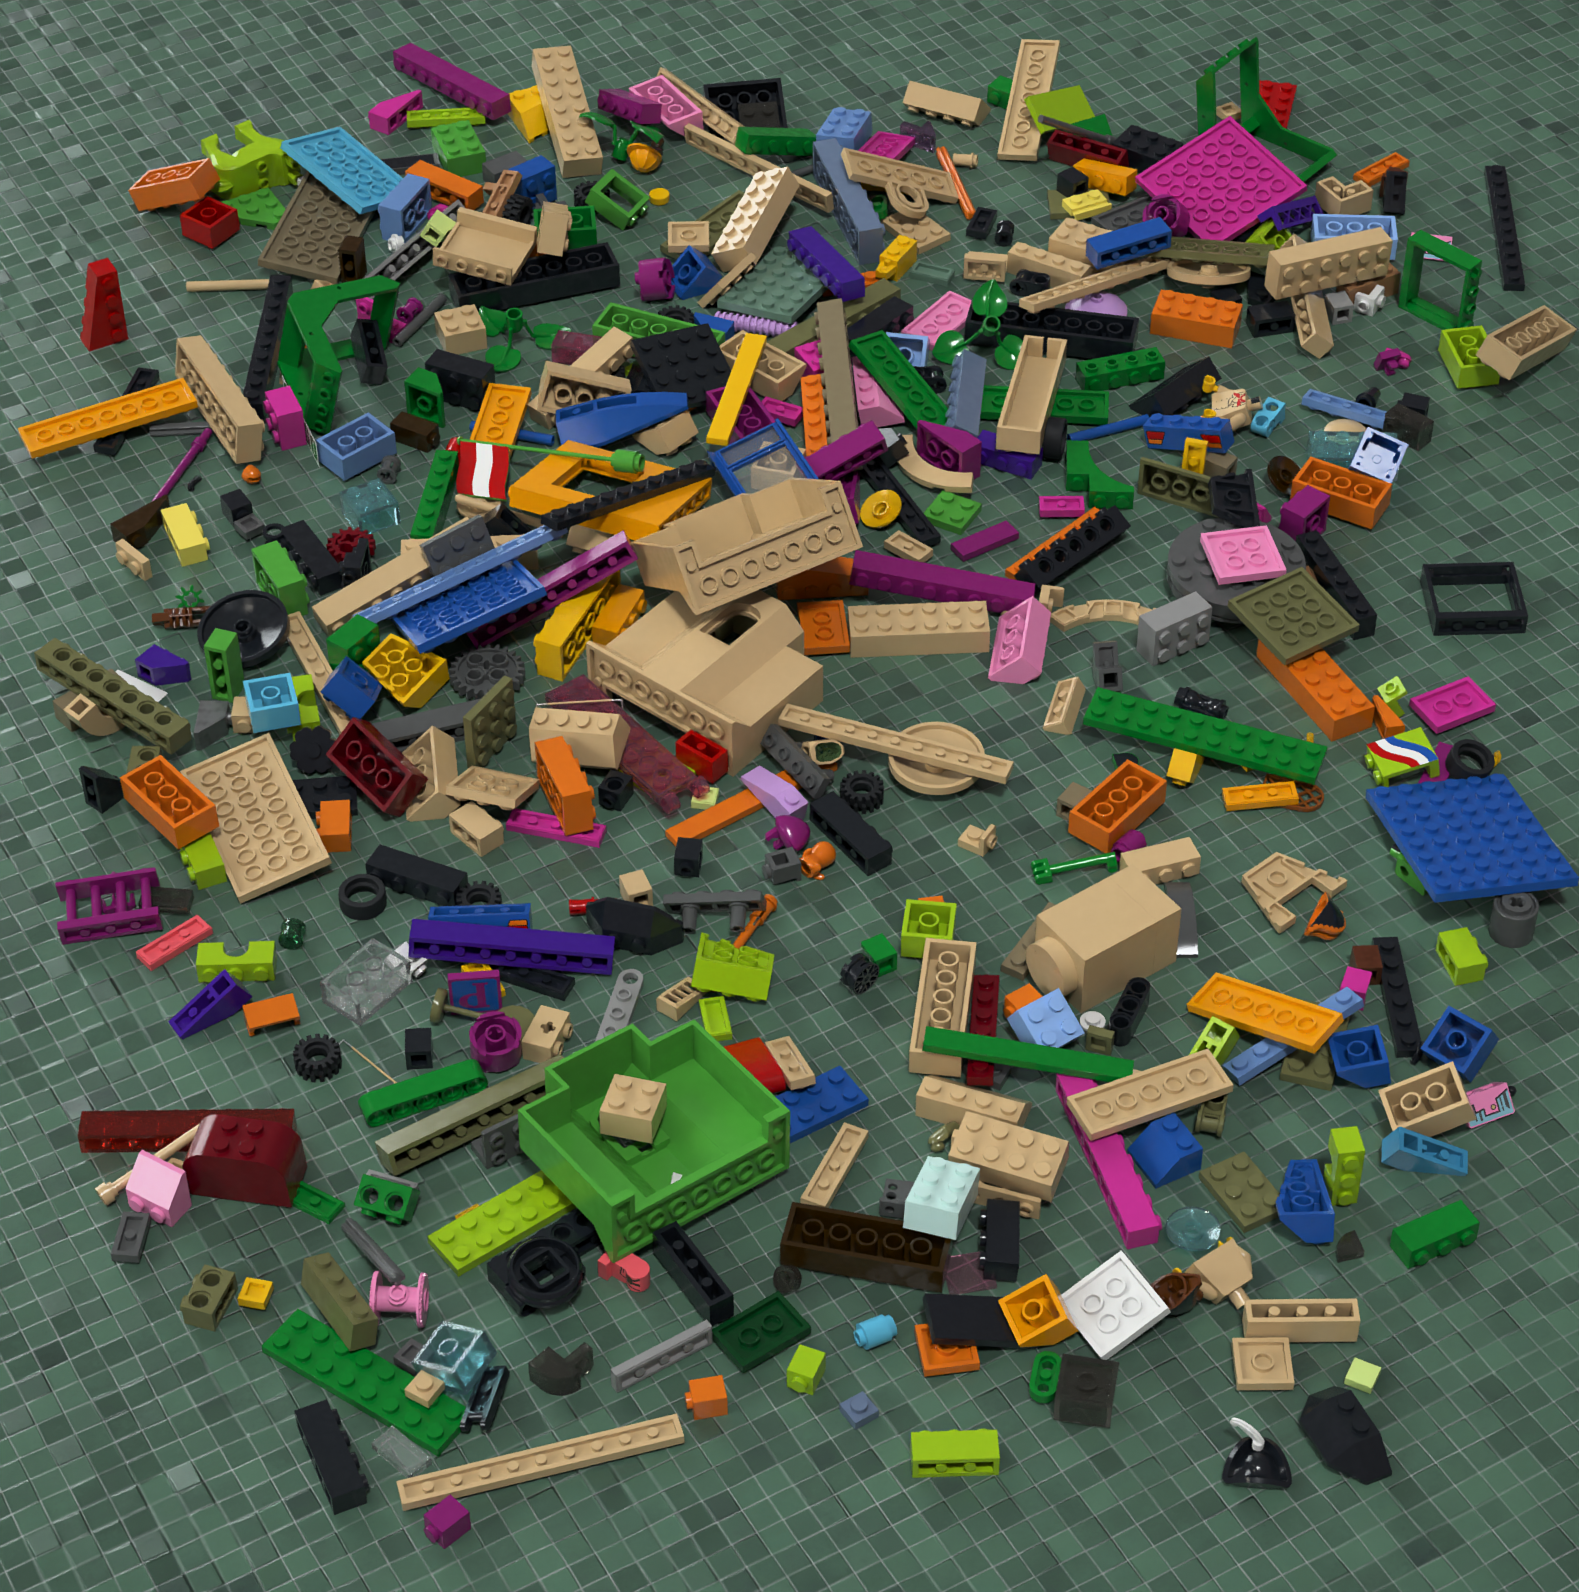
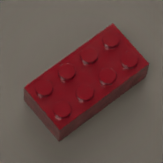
(376, 767)

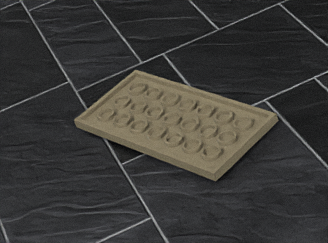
(312, 232)

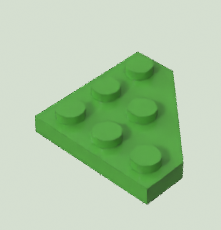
(258, 208)

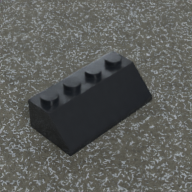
(1176, 390)

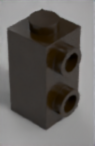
(415, 432)

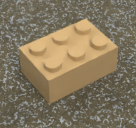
(552, 233)
(1428, 1102)

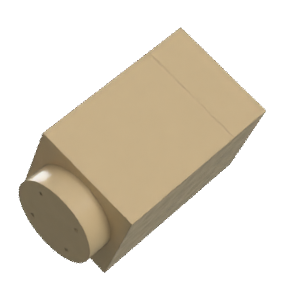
(1104, 939)

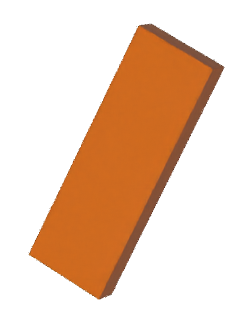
(1373, 173)

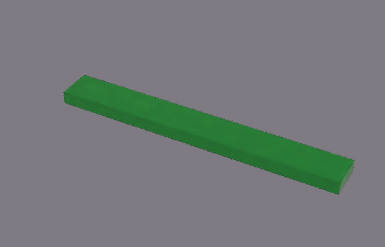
(1026, 1055)

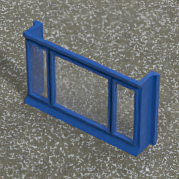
(761, 460)

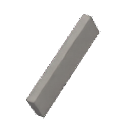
(661, 1356)

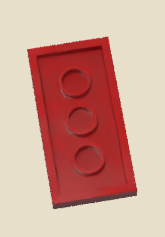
(1279, 99)

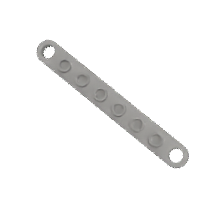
(622, 1003)

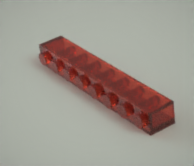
(156, 1128)

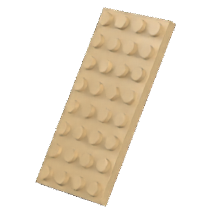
(261, 818)

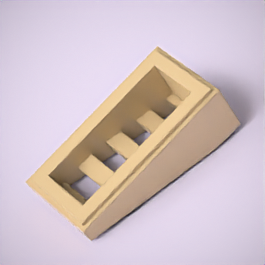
(677, 1010)

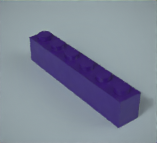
(826, 263)

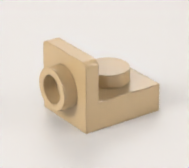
(1051, 596)
(978, 840)

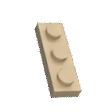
(793, 1065)

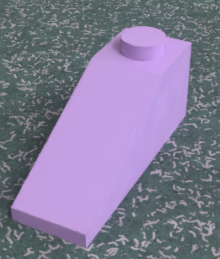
(775, 793)

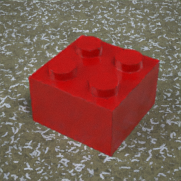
(209, 222)

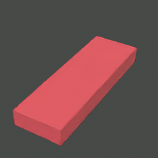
(174, 942)

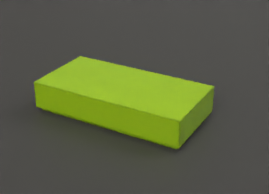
(715, 1018)

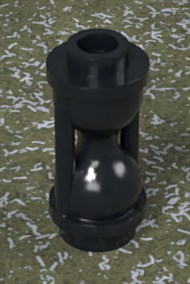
(1196, 702)

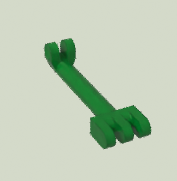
(1043, 871)

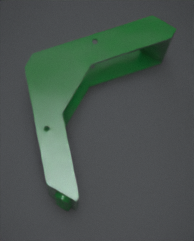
(1255, 113)
(315, 370)

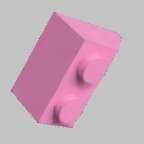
(158, 1189)

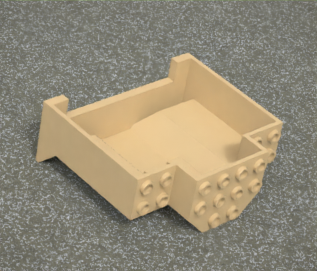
(749, 542)
(694, 681)

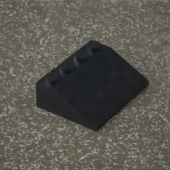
(730, 94)

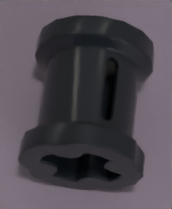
(1004, 233)

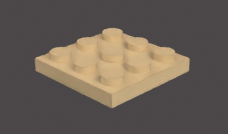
(492, 787)

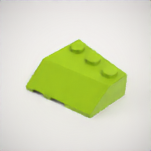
(732, 969)

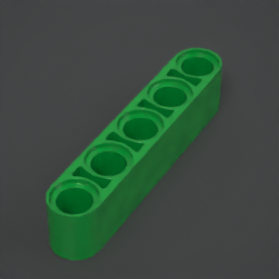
(422, 1092)

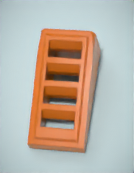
(1385, 719)

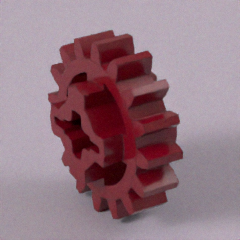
(346, 540)

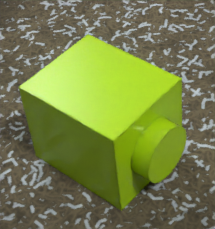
(806, 1369)

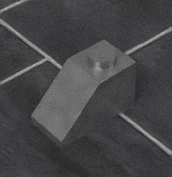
(211, 722)

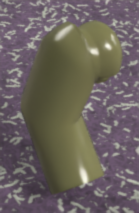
(941, 1134)

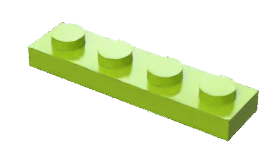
(436, 117)

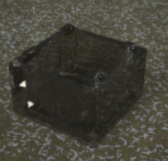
(1086, 1390)

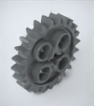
(482, 668)

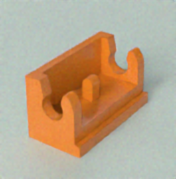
(270, 1012)

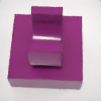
(1387, 361)

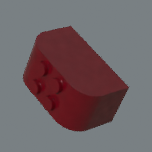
(245, 1160)

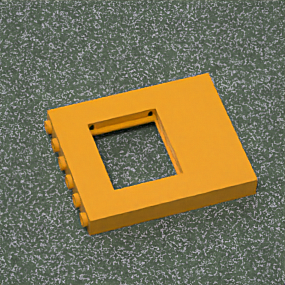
(544, 490)

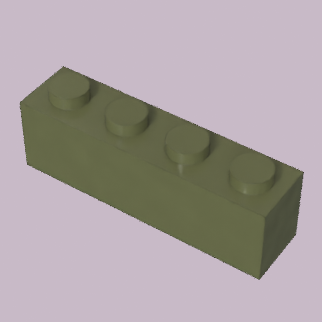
(339, 1301)

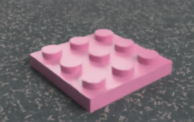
(1242, 555)

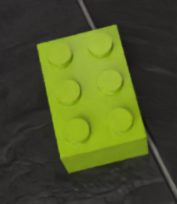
(1459, 351)

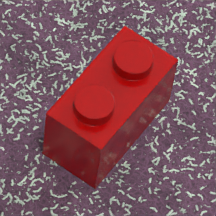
(702, 755)

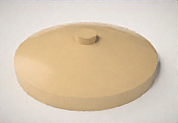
(1207, 273)
(929, 778)

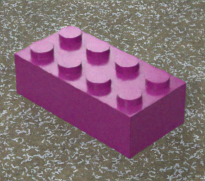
(752, 415)

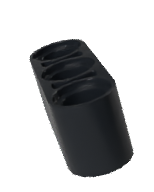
(1129, 1010)

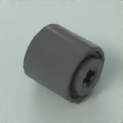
(1513, 919)

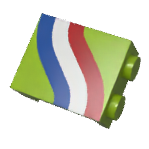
(1401, 755)

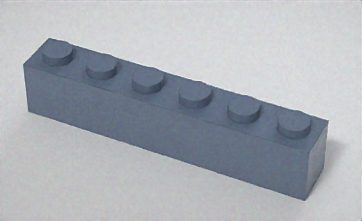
(966, 392)

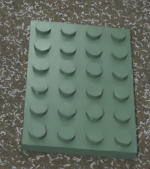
(774, 288)

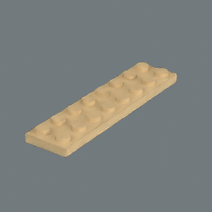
(1032, 76)

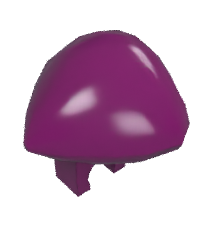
(790, 832)

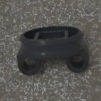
(526, 1292)

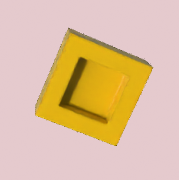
(255, 1293)

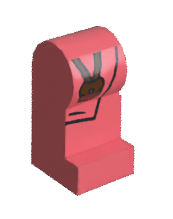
(629, 1270)

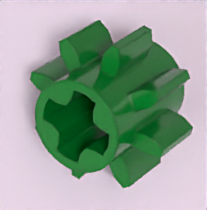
(186, 593)

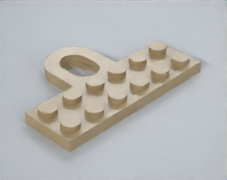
(900, 177)

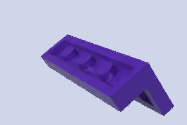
(1292, 208)

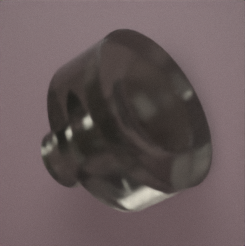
(787, 1278)

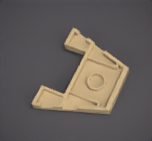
(1279, 880)

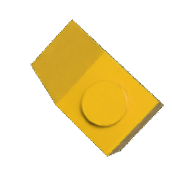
(1184, 767)

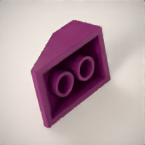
(949, 448)

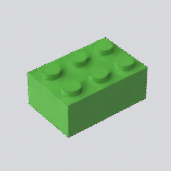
(458, 148)
(280, 577)

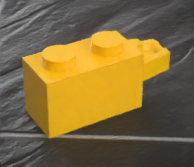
(897, 258)

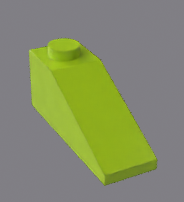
(1218, 1038)

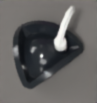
(1256, 1461)

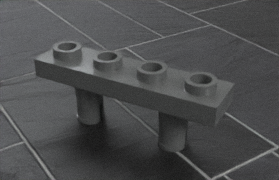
(796, 761)
(706, 902)

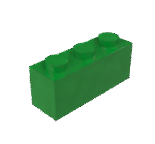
(1434, 1234)

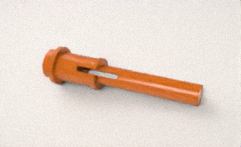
(750, 928)

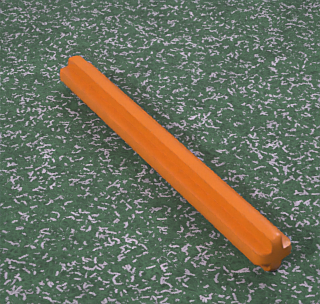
(948, 166)

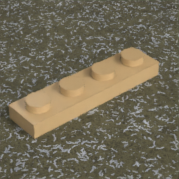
(835, 1166)

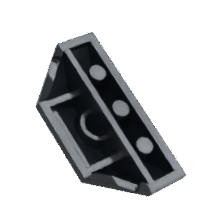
(634, 925)
(1345, 1435)

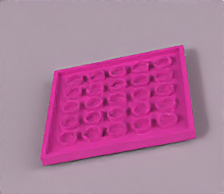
(1222, 181)

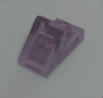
(924, 136)

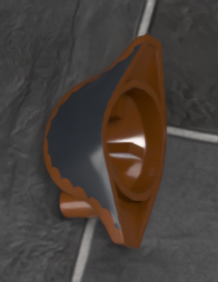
(1179, 1291)

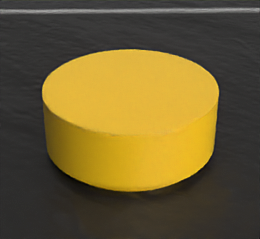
(659, 196)

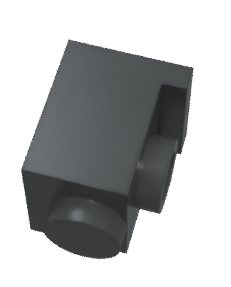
(782, 866)

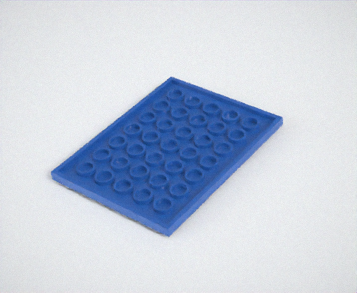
(1470, 838)

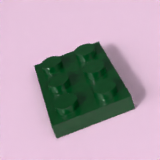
(760, 1331)

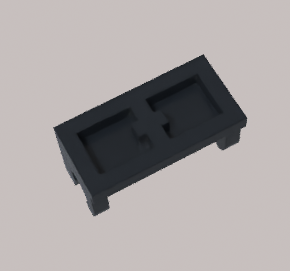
(1394, 192)

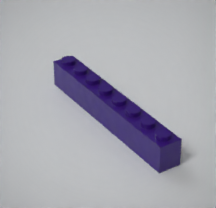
(511, 946)

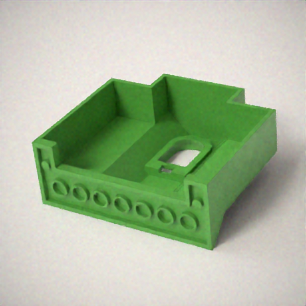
(715, 1132)

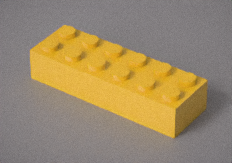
(570, 628)

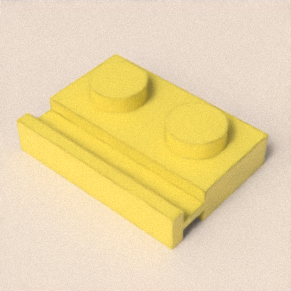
(1086, 204)

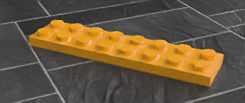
(107, 418)

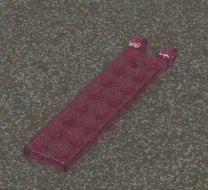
(642, 755)

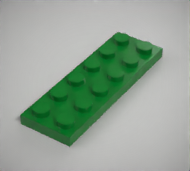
(899, 378)
(1074, 405)

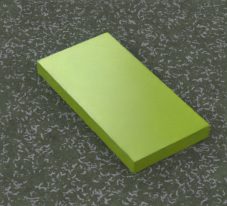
(1063, 105)

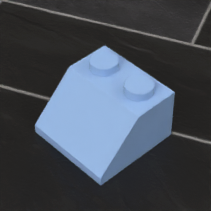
(913, 347)

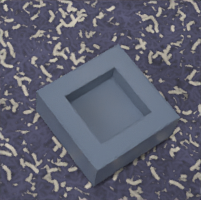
(859, 1410)

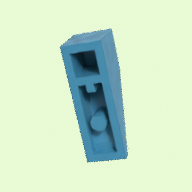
(1423, 1154)

